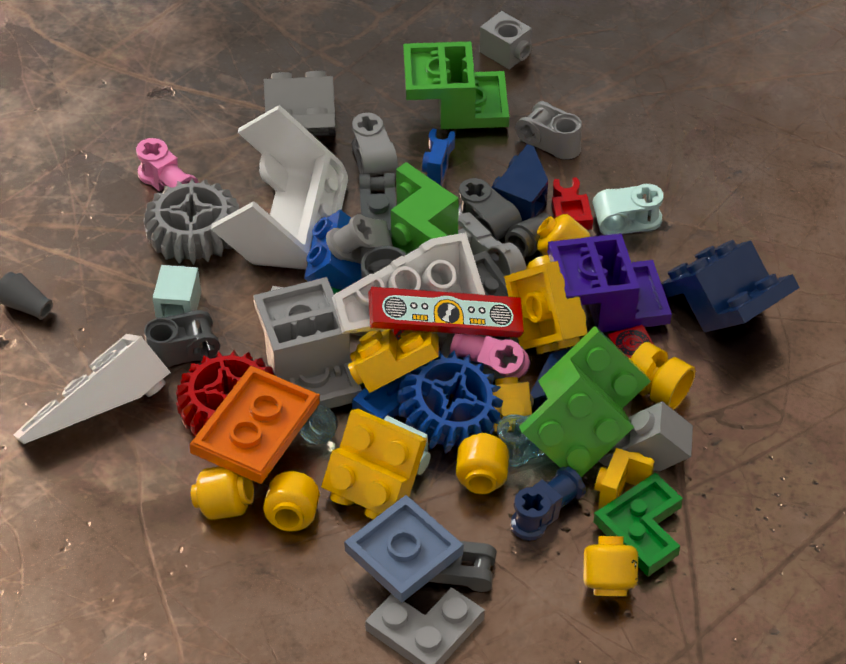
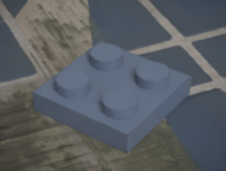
(403, 548)

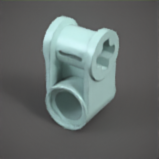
(627, 211)

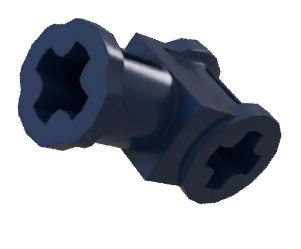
(541, 504)

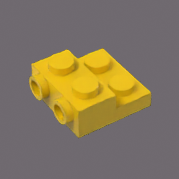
(548, 316)
(384, 358)
(373, 463)

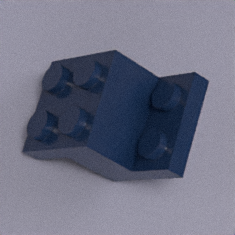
(727, 285)

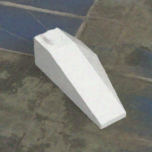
(437, 265)
(118, 377)

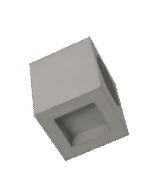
(505, 40)

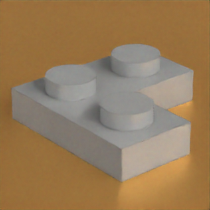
(429, 636)

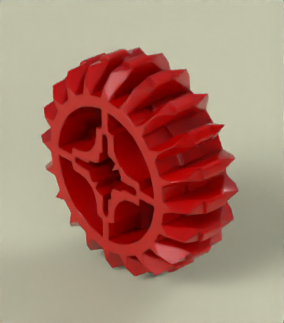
(209, 384)

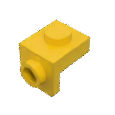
(515, 398)
(623, 469)

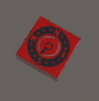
(630, 339)

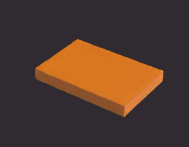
(255, 424)

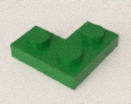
(637, 517)

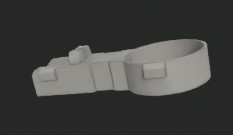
(480, 240)

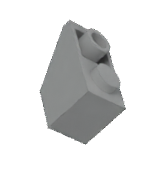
(657, 435)

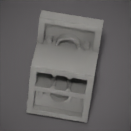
(305, 99)
(307, 340)

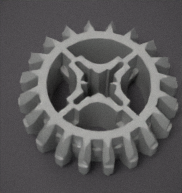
(182, 219)

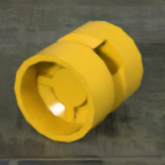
(669, 377)

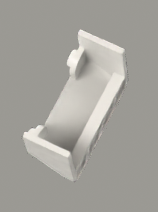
(307, 186)

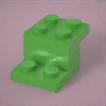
(448, 74)
(422, 210)
(585, 403)

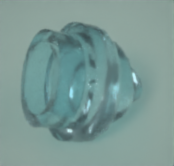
(320, 426)

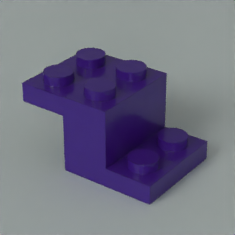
(616, 289)

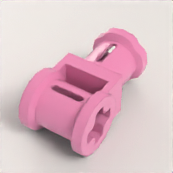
(159, 165)
(491, 352)

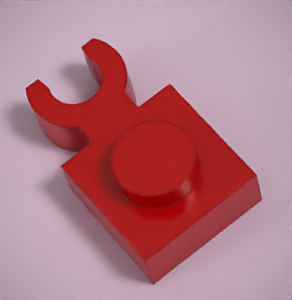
(571, 203)

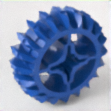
(426, 394)

